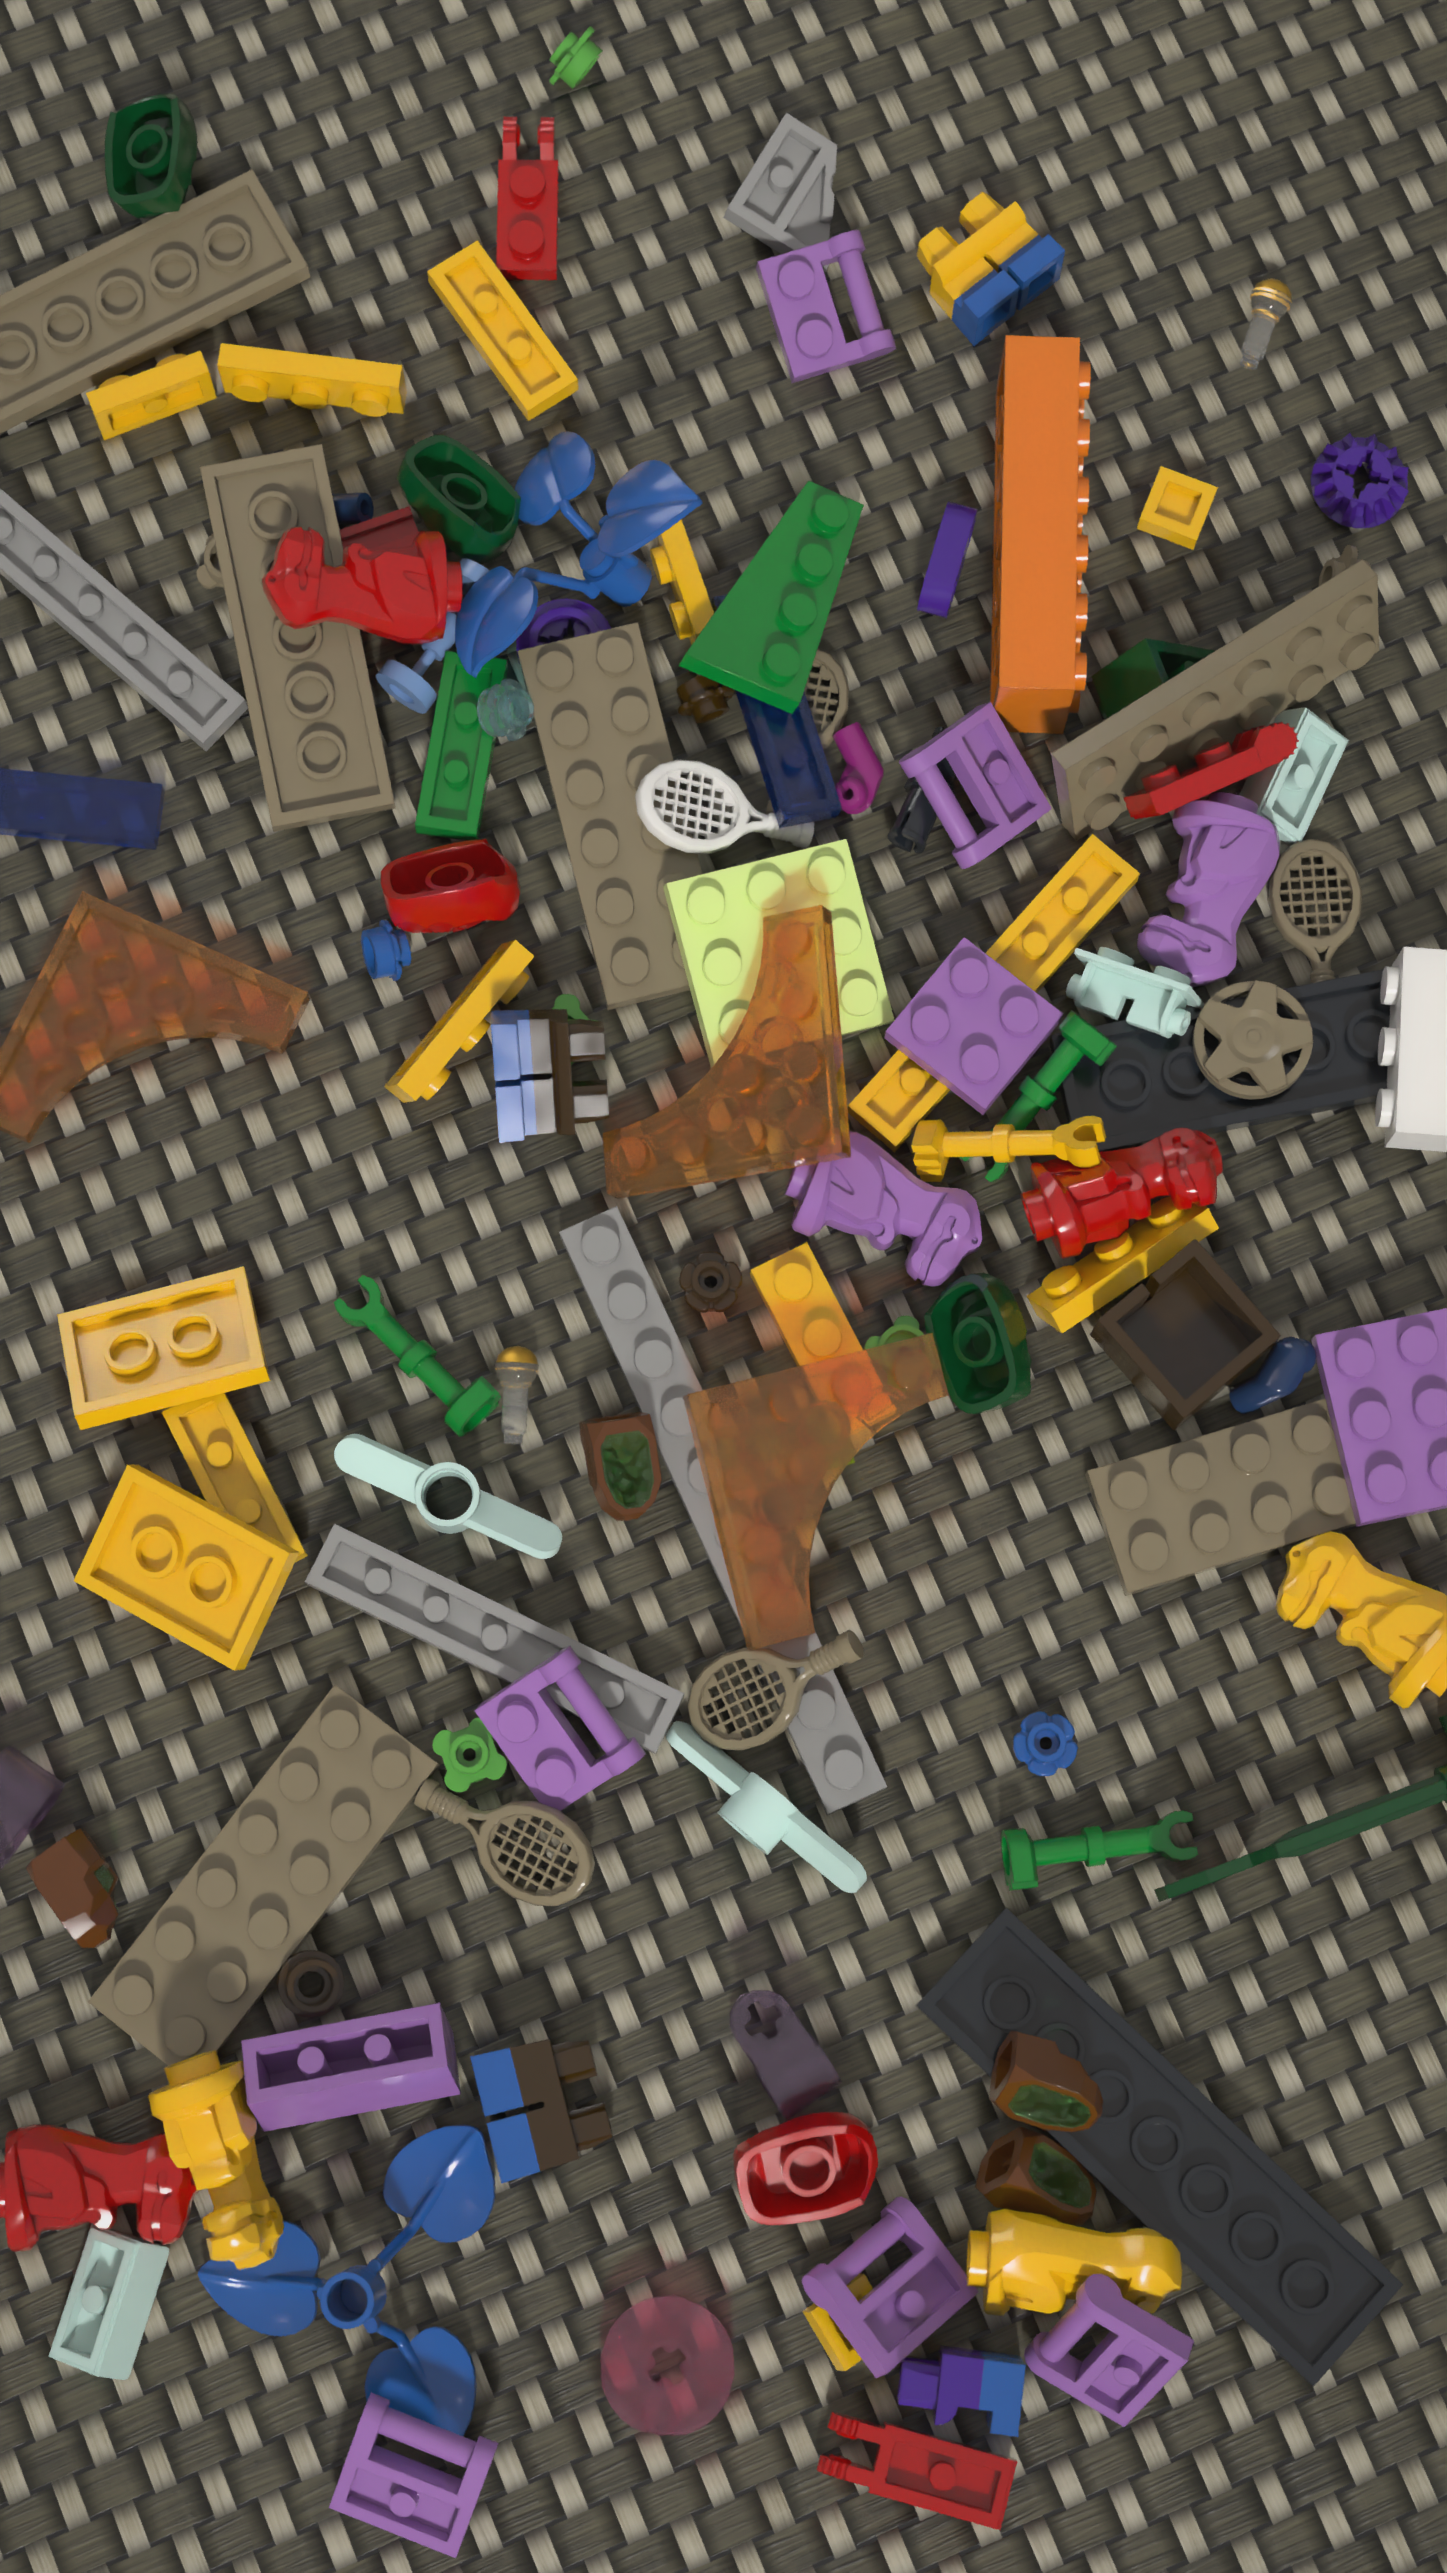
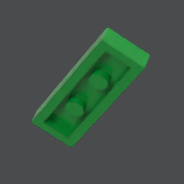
(458, 754)

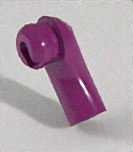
(862, 770)

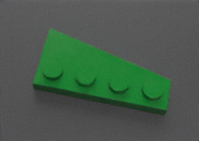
(777, 610)

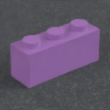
(350, 2067)

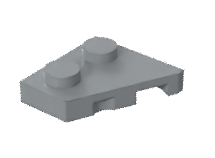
(788, 190)

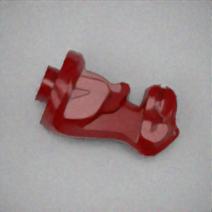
(382, 591)
(1098, 1201)
(70, 2177)

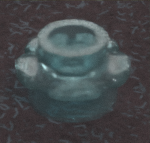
(505, 710)

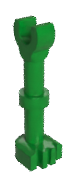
(1038, 1091)
(465, 1406)
(1023, 1855)

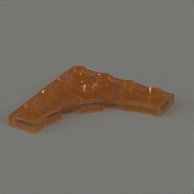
(125, 987)
(771, 1094)
(774, 1455)

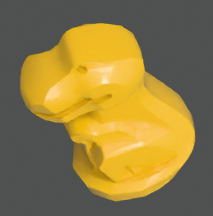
(1384, 1615)
(213, 2135)
(1041, 2262)

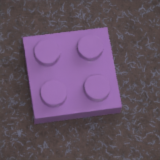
(973, 1026)

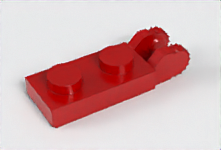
(528, 206)
(1215, 769)
(926, 2471)

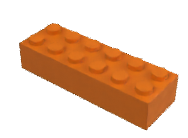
(1039, 533)

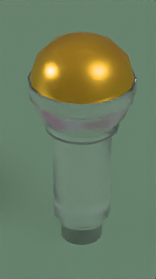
(1269, 303)
(516, 1371)

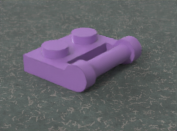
(806, 313)
(991, 776)
(543, 1741)
(902, 2306)
(1124, 2367)
(408, 2494)

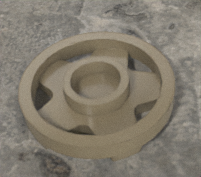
(1252, 1039)

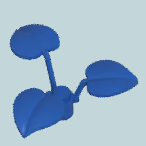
(638, 510)
(449, 2191)

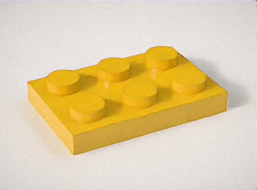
(162, 1348)
(186, 1567)

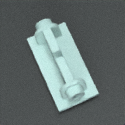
(1157, 996)

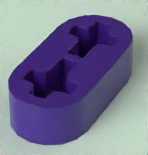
(947, 559)

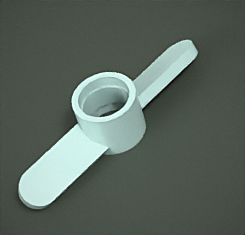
(413, 1478)
(764, 1813)

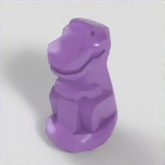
(1220, 874)
(882, 1199)

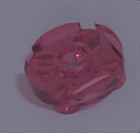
(628, 2358)

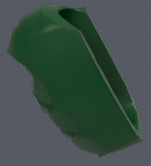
(150, 155)
(460, 497)
(981, 1343)

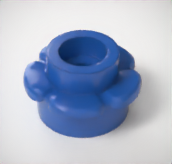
(385, 951)
(1042, 1761)

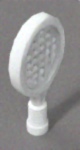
(731, 796)

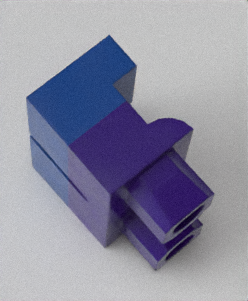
(966, 2380)

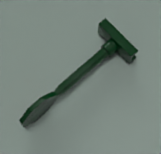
(1327, 1830)

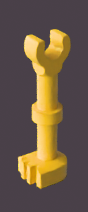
(1068, 1142)

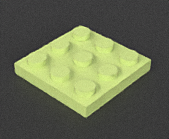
(722, 936)

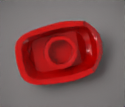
(450, 888)
(806, 2169)

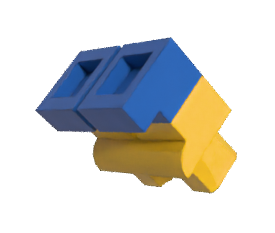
(990, 271)

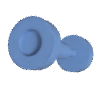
(407, 684)

